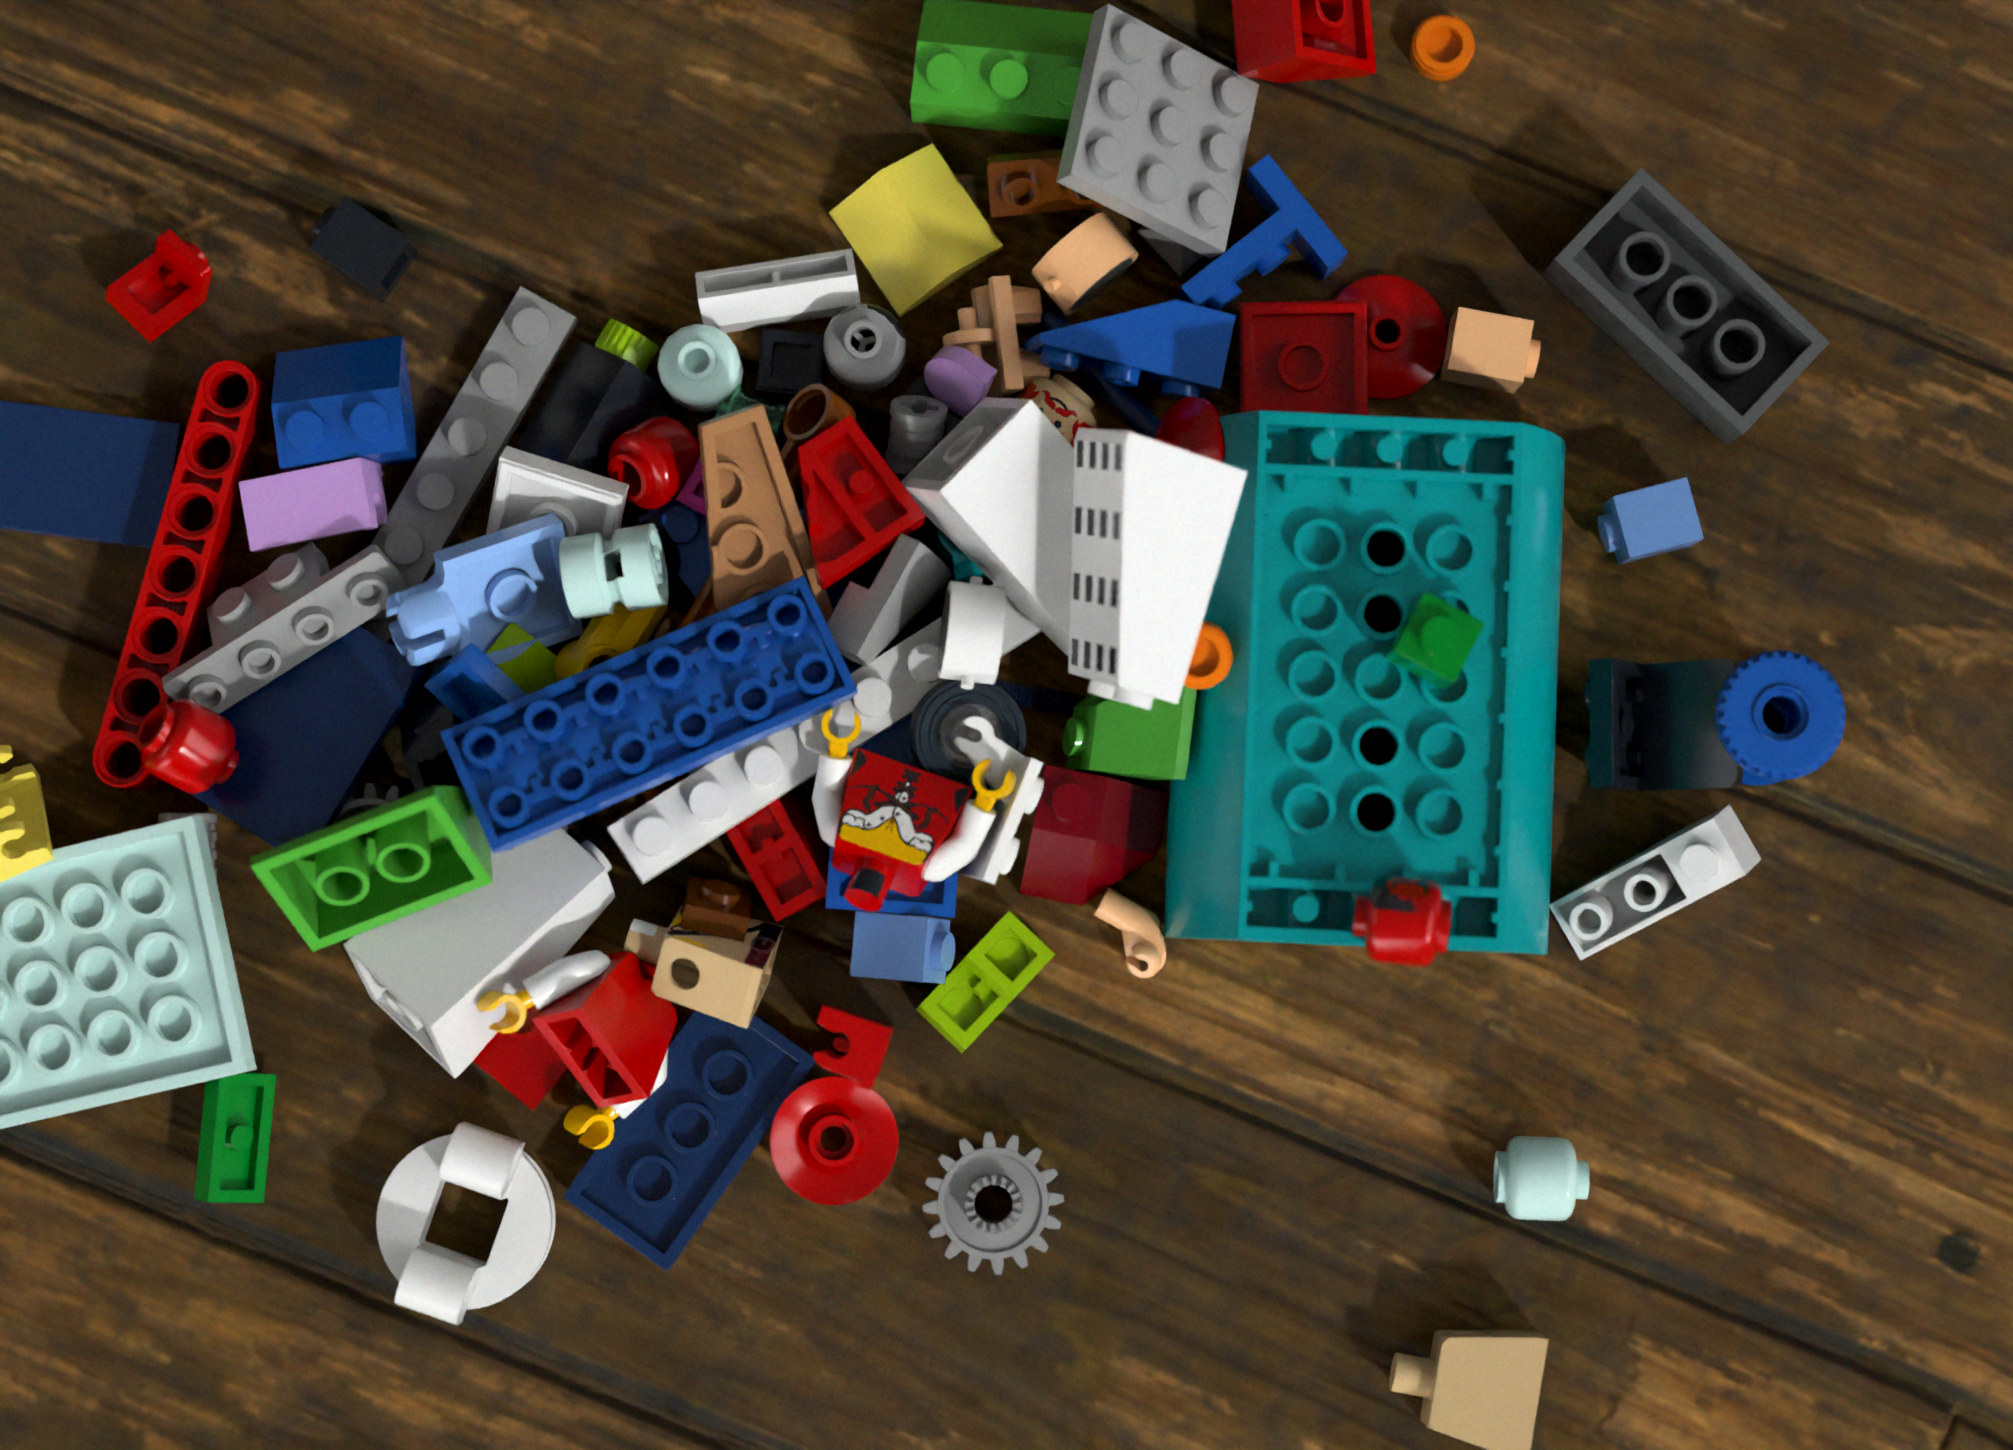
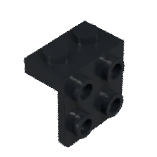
(1657, 726)

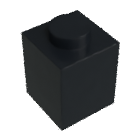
(362, 248)

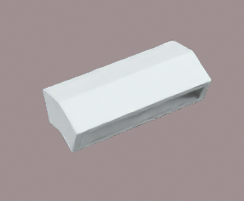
(778, 291)

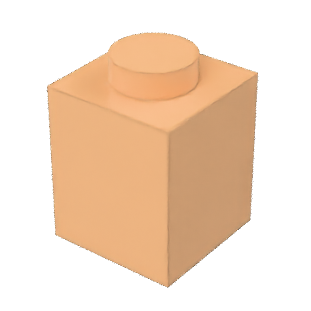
(1489, 350)

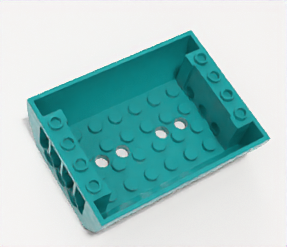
(1275, 771)

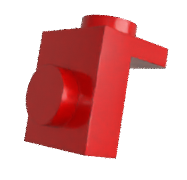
(162, 286)

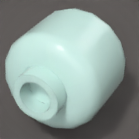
(699, 367)
(1539, 1178)

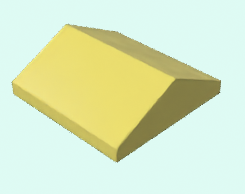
(915, 228)

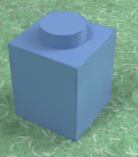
(1650, 521)
(902, 947)

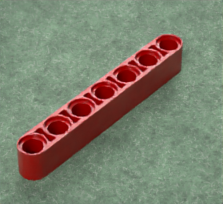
(177, 544)

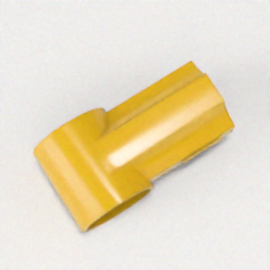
(607, 638)

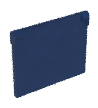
(312, 737)

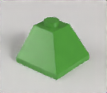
(1130, 740)

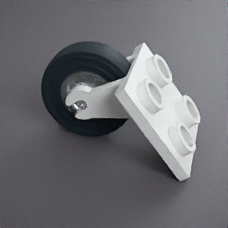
(956, 732)

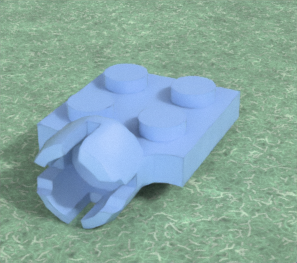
(482, 590)

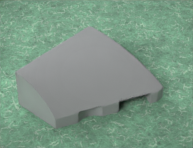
(874, 616)

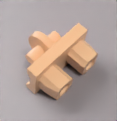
(991, 333)

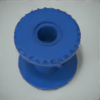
(1805, 712)

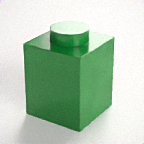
(1434, 640)

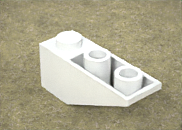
(1656, 882)

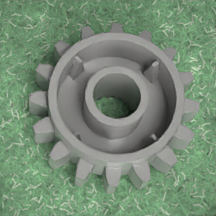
(993, 1237)

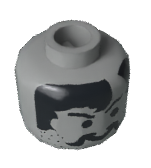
(863, 369)

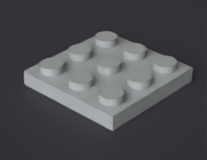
(1158, 132)

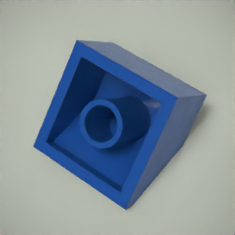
(344, 405)

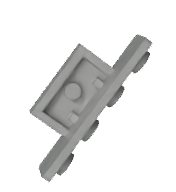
(282, 622)

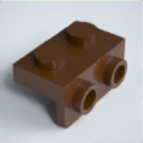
(1027, 184)

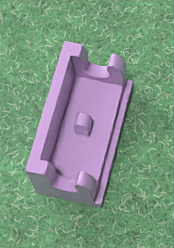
(313, 503)

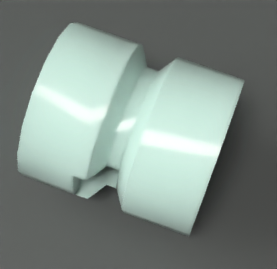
(592, 575)

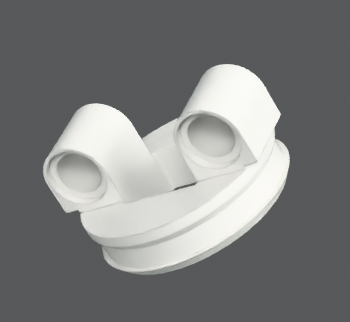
(444, 1280)

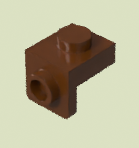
(716, 908)

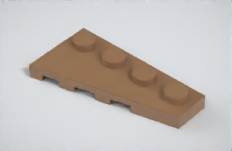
(751, 512)

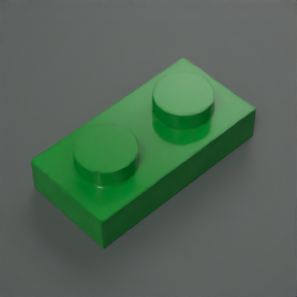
(235, 1138)

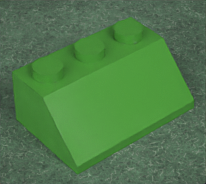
(998, 66)
(378, 866)

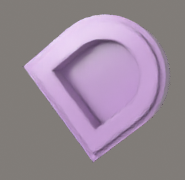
(958, 378)

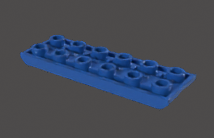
(649, 715)

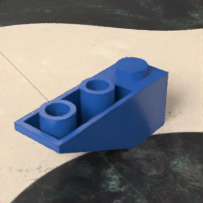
(1160, 344)

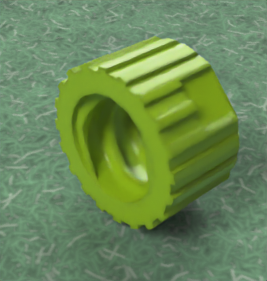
(627, 344)

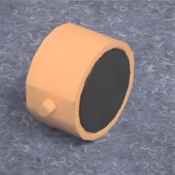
(1084, 263)

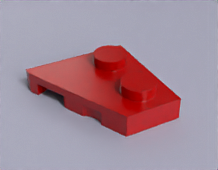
(850, 501)

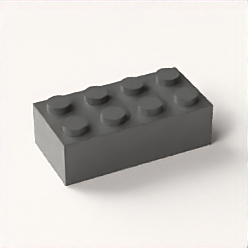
(1685, 307)

